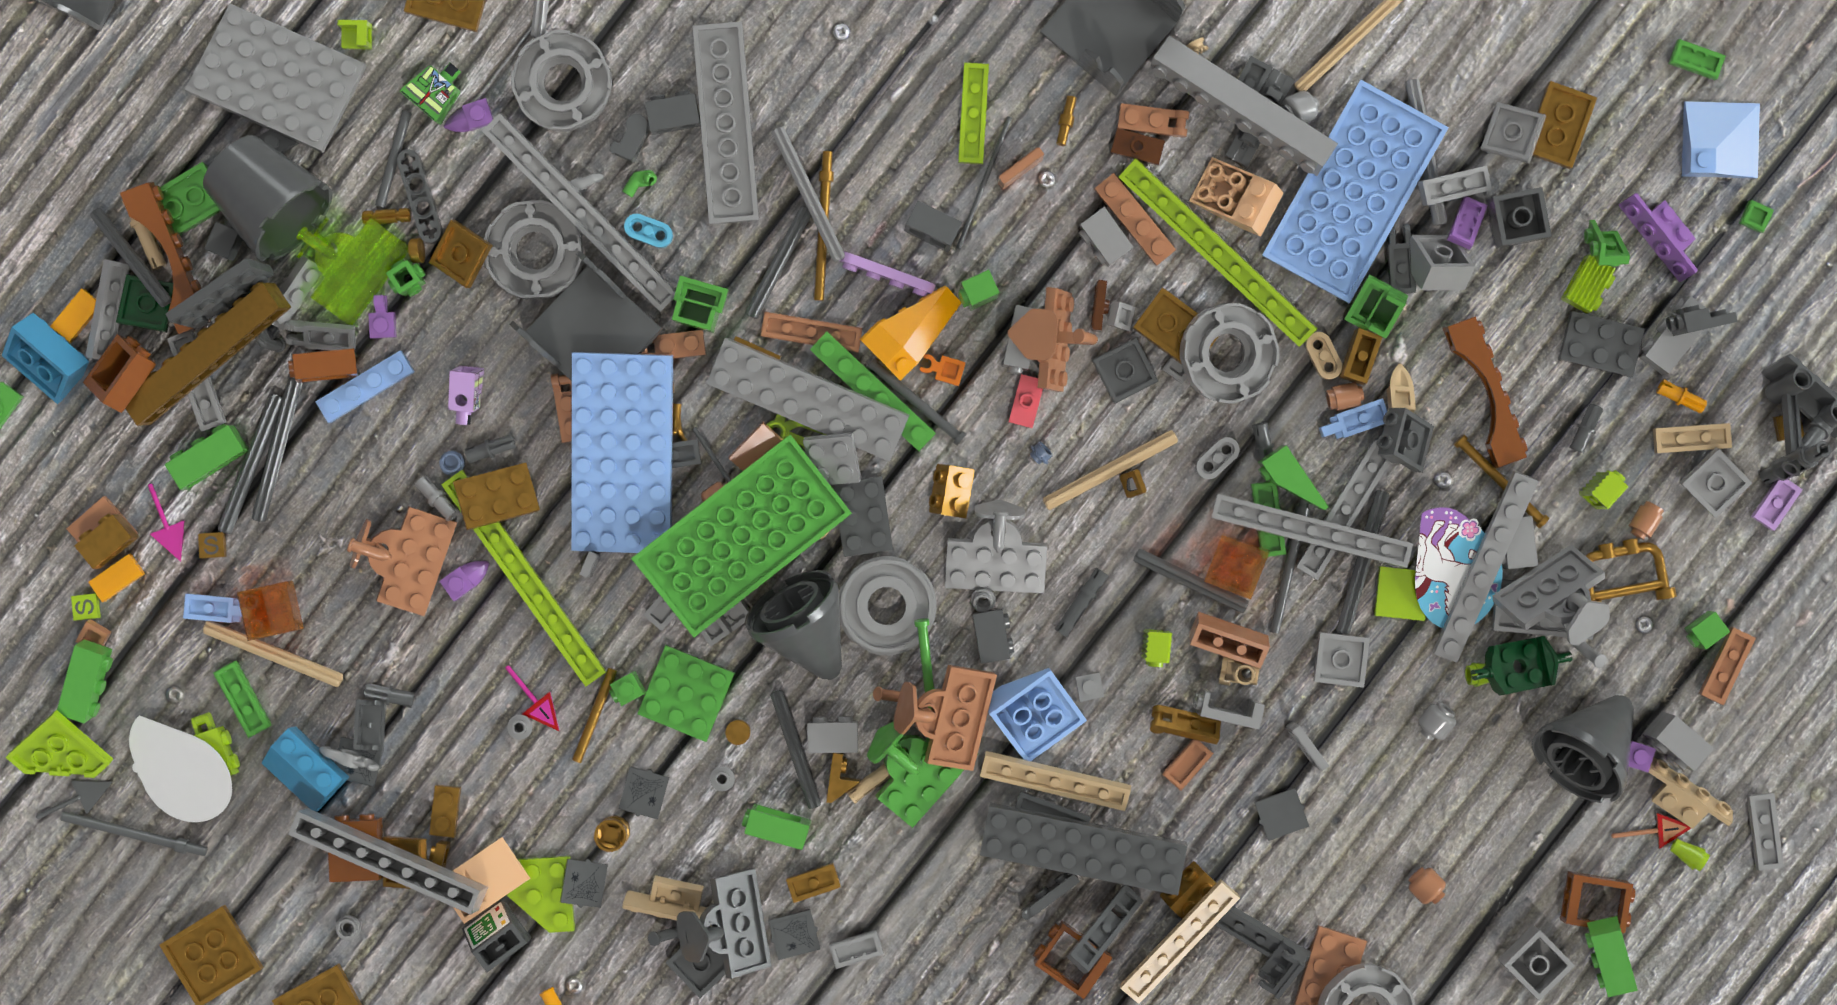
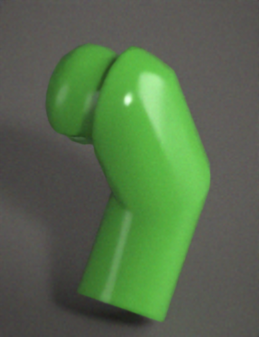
(639, 179)

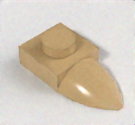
(1401, 390)

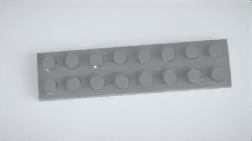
(725, 123)
(807, 398)

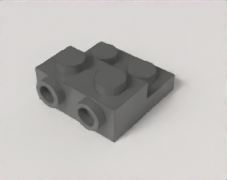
(1695, 319)
(1405, 439)

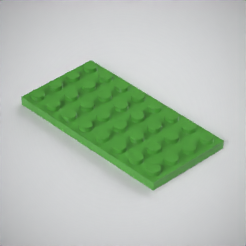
(741, 536)

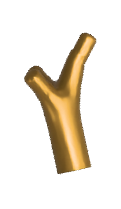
(677, 422)

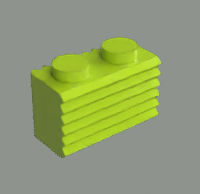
(1588, 285)
(1604, 489)
(1156, 647)

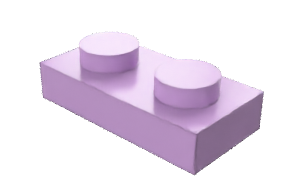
(1776, 503)

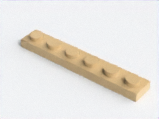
(1055, 780)
(1179, 941)

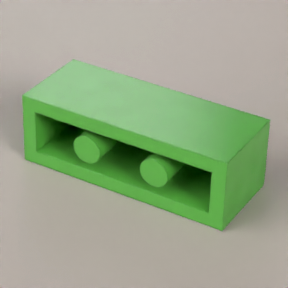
(978, 291)
(206, 456)
(85, 681)
(1610, 956)

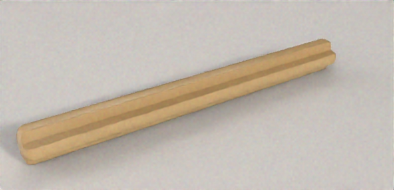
(1346, 44)
(1110, 470)
(273, 653)

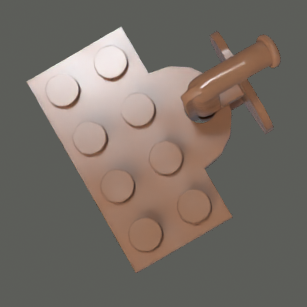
(1046, 335)
(411, 560)
(955, 718)

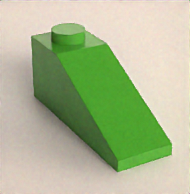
(1286, 473)

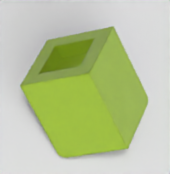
(355, 34)

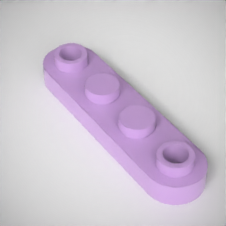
(897, 278)

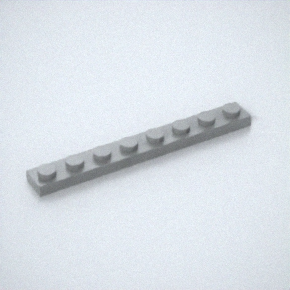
(1312, 531)
(1485, 566)

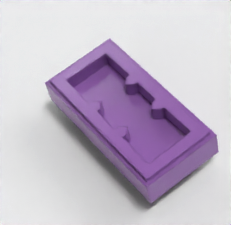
(1467, 222)

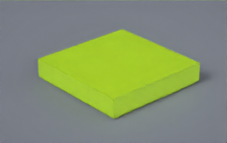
(1397, 594)

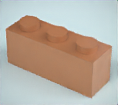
(1229, 640)

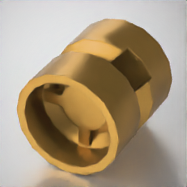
(612, 833)

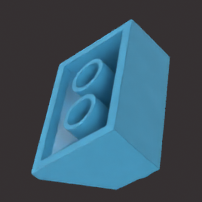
(44, 357)
(304, 769)

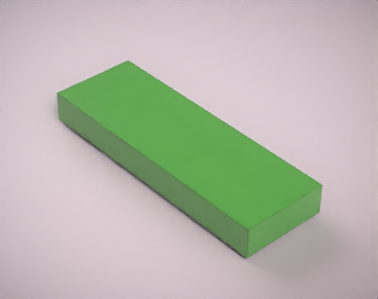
(1267, 494)
(242, 699)

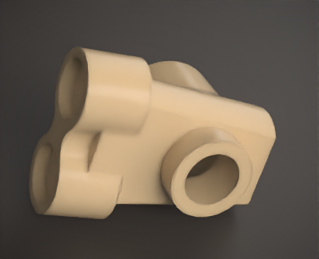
(1232, 673)

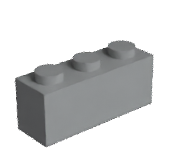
(1665, 349)

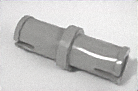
(437, 498)

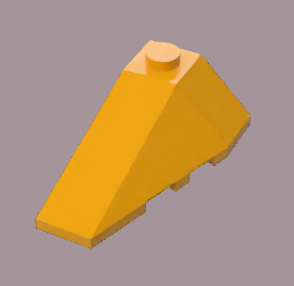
(909, 334)

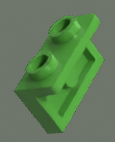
(1606, 246)

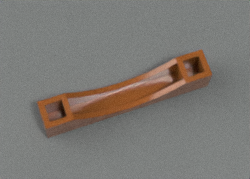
(146, 207)
(1503, 440)

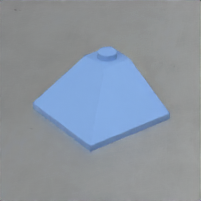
(1720, 139)
(1034, 713)

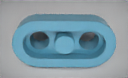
(649, 230)

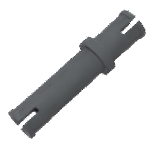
(1082, 601)

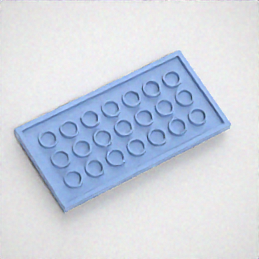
(1359, 193)
(621, 450)

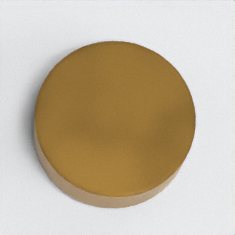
(416, 250)
(738, 732)

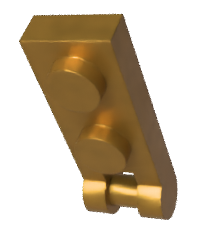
(1185, 724)

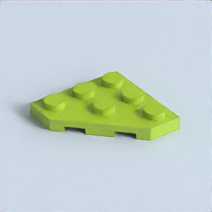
(59, 750)
(542, 893)

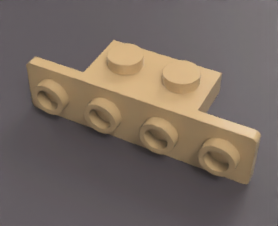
(1686, 799)
(666, 899)

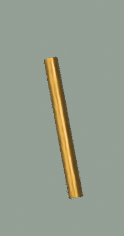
(594, 715)

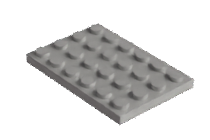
(276, 78)

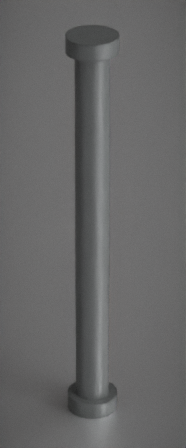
(916, 401)

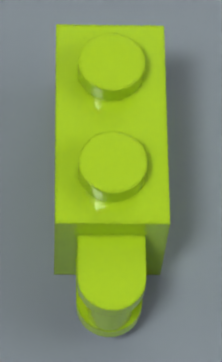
(217, 738)

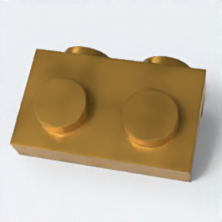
(951, 491)
(1193, 887)

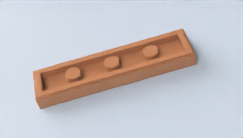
(809, 331)

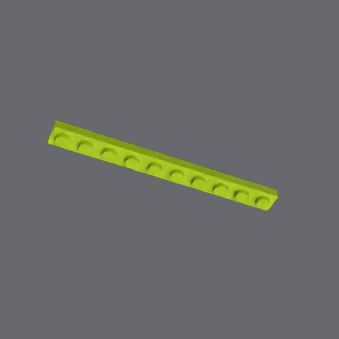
(1217, 252)
(535, 595)

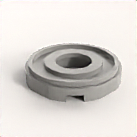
(541, 56)
(507, 231)
(1258, 358)
(863, 582)
(1366, 979)

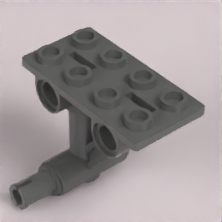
(1804, 392)

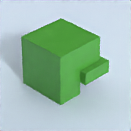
(698, 304)
(1376, 307)

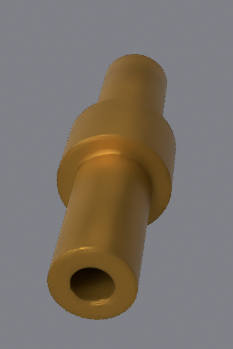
(1066, 121)

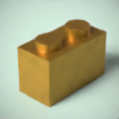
(1360, 356)
(106, 540)

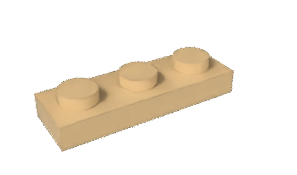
(1692, 438)

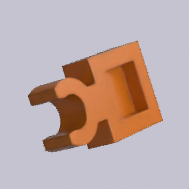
(948, 369)

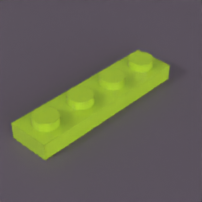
(973, 113)

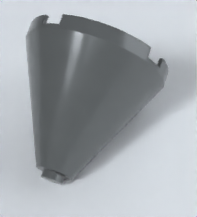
(801, 623)
(1589, 749)

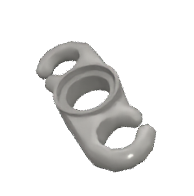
(583, 182)
(349, 758)

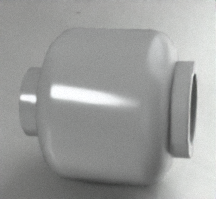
(1302, 105)
(1437, 721)

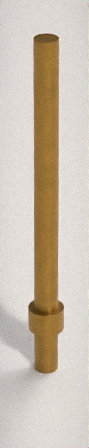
(826, 176)

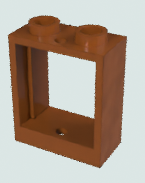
(323, 365)
(129, 378)
(1573, 893)
(1088, 980)

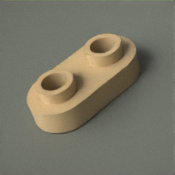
(1324, 355)

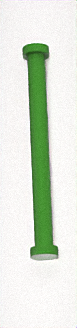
(922, 625)

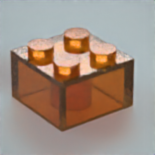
(1237, 566)

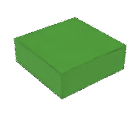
(1756, 216)

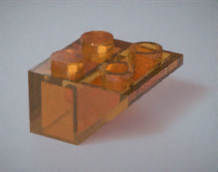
(270, 610)

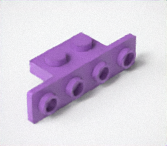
(1663, 233)

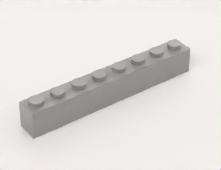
(1242, 106)
(388, 860)

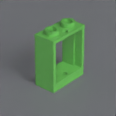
(776, 826)

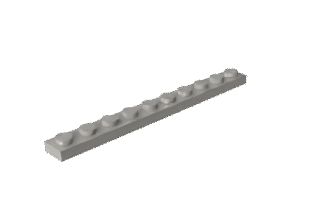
(579, 211)

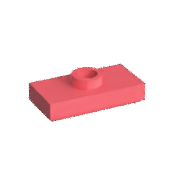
(1026, 402)

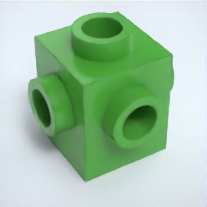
(398, 274)

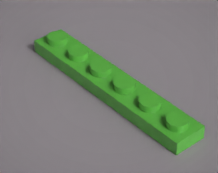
(867, 384)

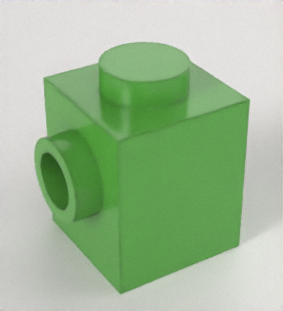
(1706, 630)
(627, 689)

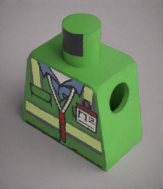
(434, 91)

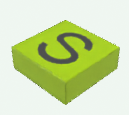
(85, 607)

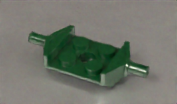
(1537, 661)

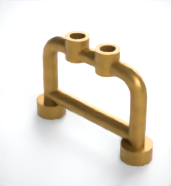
(1629, 547)

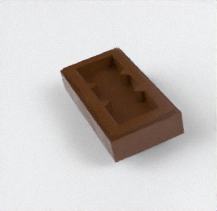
(1137, 146)
(1100, 306)

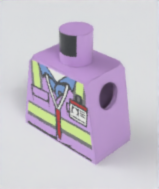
(466, 382)

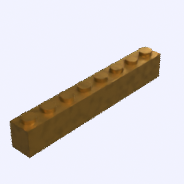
(207, 352)

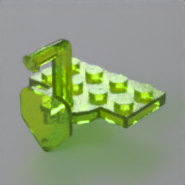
(355, 269)

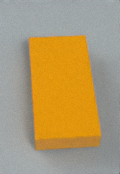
(75, 315)
(116, 578)

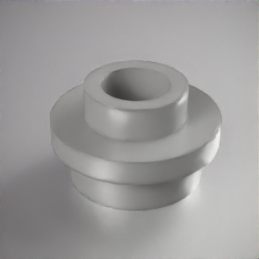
(983, 605)
(526, 723)
(725, 771)
(343, 933)

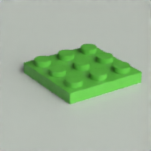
(686, 693)

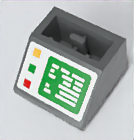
(495, 935)

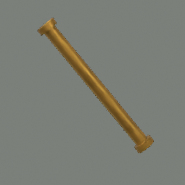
(1495, 475)

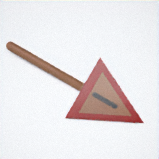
(1667, 830)

